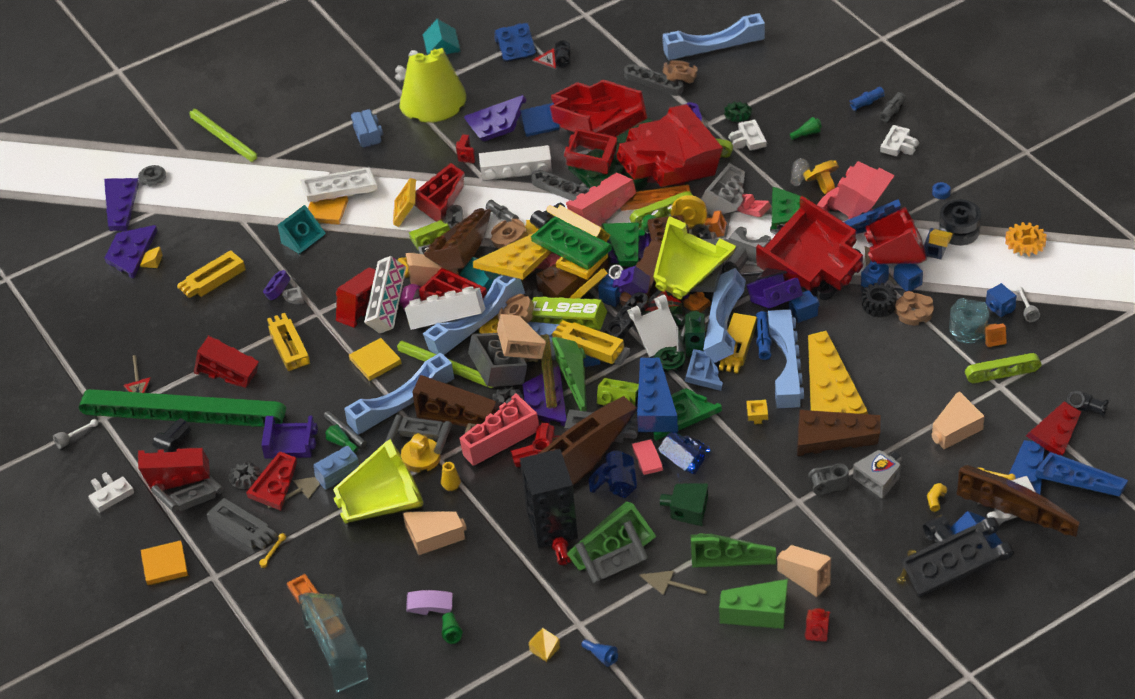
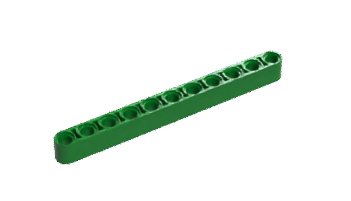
(174, 407)

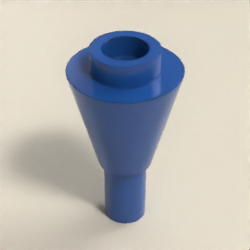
(606, 654)

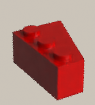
(440, 192)
(447, 281)
(354, 297)
(225, 362)
(173, 468)

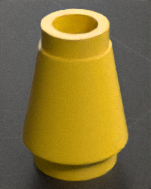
(450, 479)

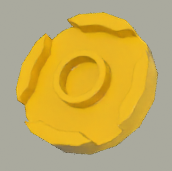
(823, 176)
(691, 208)
(420, 454)

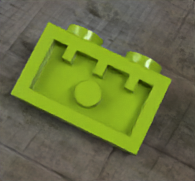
(427, 234)
(611, 390)

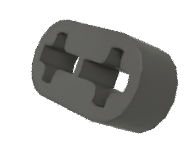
(450, 219)

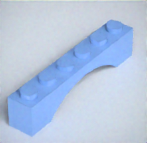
(746, 30)
(447, 335)
(718, 341)
(788, 383)
(369, 412)

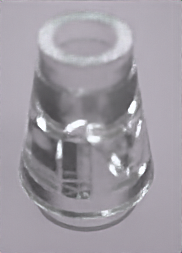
(798, 168)

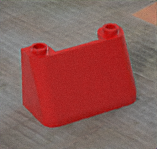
(895, 240)

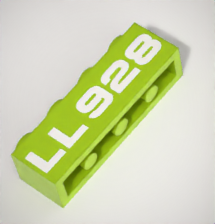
(581, 311)

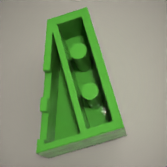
(755, 605)

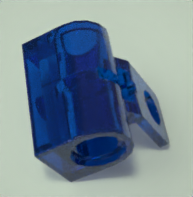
(684, 451)
(617, 472)

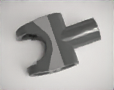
(745, 249)

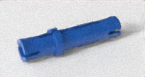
(763, 340)

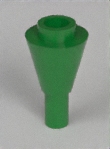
(810, 127)
(644, 227)
(337, 436)

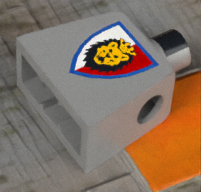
(878, 472)

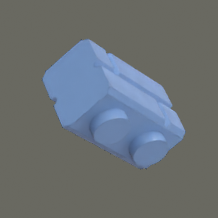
(366, 128)
(335, 467)

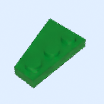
(624, 242)

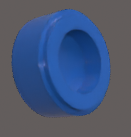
(941, 190)

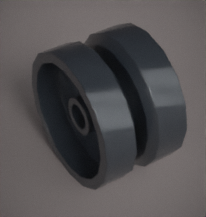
(962, 220)

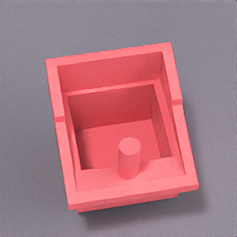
(860, 189)

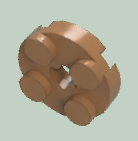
(680, 70)
(515, 229)
(914, 300)
(520, 306)

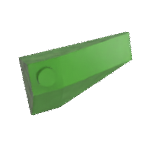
(571, 363)
(612, 534)
(717, 550)

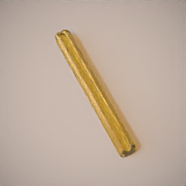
(548, 375)

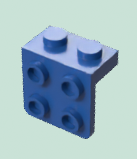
(515, 41)

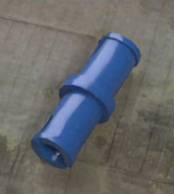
(867, 98)

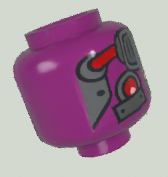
(409, 293)

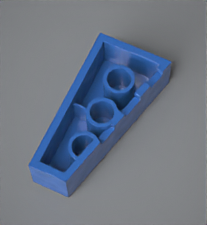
(655, 403)

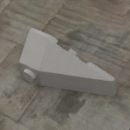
(725, 191)

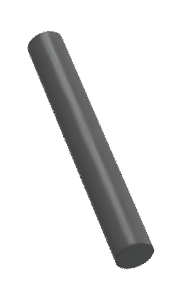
(350, 433)

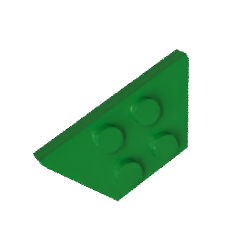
(783, 206)
(690, 409)

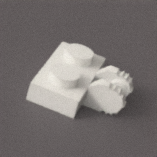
(749, 134)
(897, 140)
(110, 494)

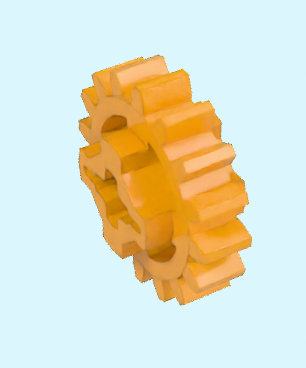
(1025, 239)

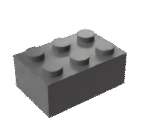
(492, 364)

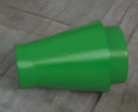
(451, 629)

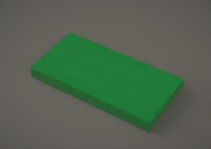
(571, 243)

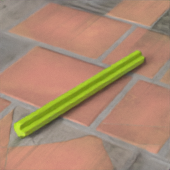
(223, 135)
(424, 355)

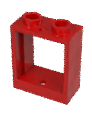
(593, 140)

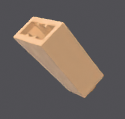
(422, 268)
(519, 338)
(957, 422)
(434, 529)
(805, 568)

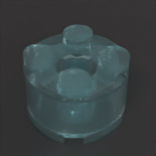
(968, 320)

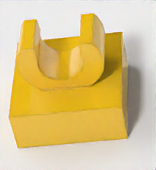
(757, 411)

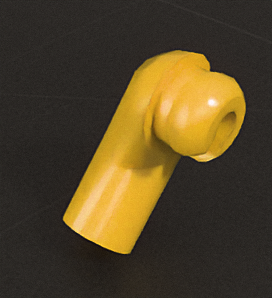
(933, 495)

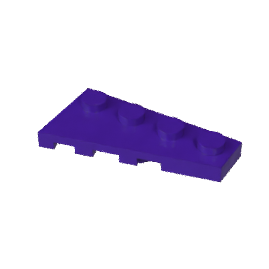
(120, 199)

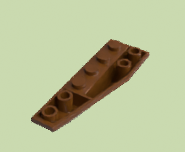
(461, 242)
(591, 437)
(1013, 499)

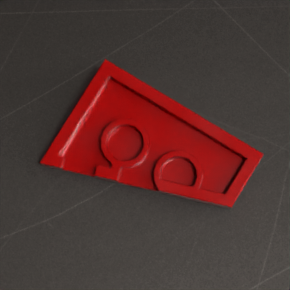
(1056, 429)
(274, 481)

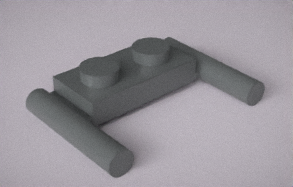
(431, 429)
(190, 496)
(616, 560)

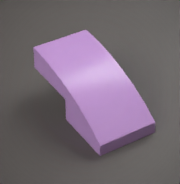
(429, 600)

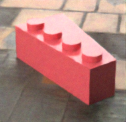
(603, 200)
(499, 431)

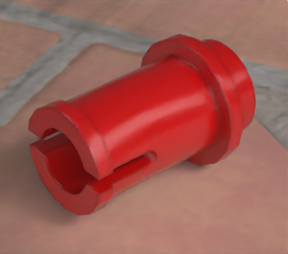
(560, 546)

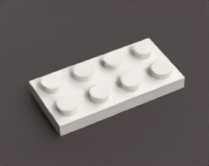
(338, 185)

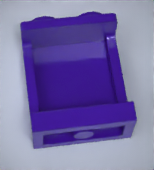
(773, 290)
(289, 438)

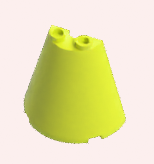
(431, 88)
(686, 259)
(378, 487)

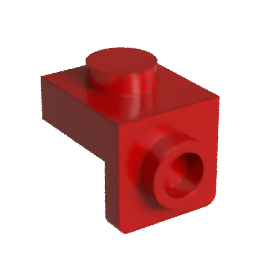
(464, 150)
(817, 624)

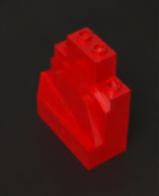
(598, 108)
(671, 149)
(813, 249)

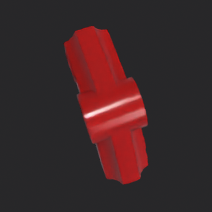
(543, 438)

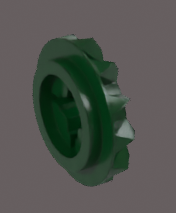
(733, 115)
(670, 352)

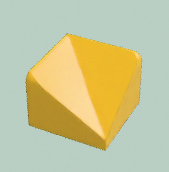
(544, 644)

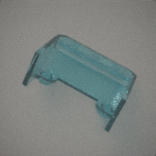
(335, 638)

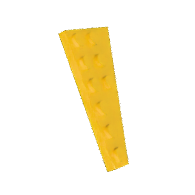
(515, 259)
(829, 381)

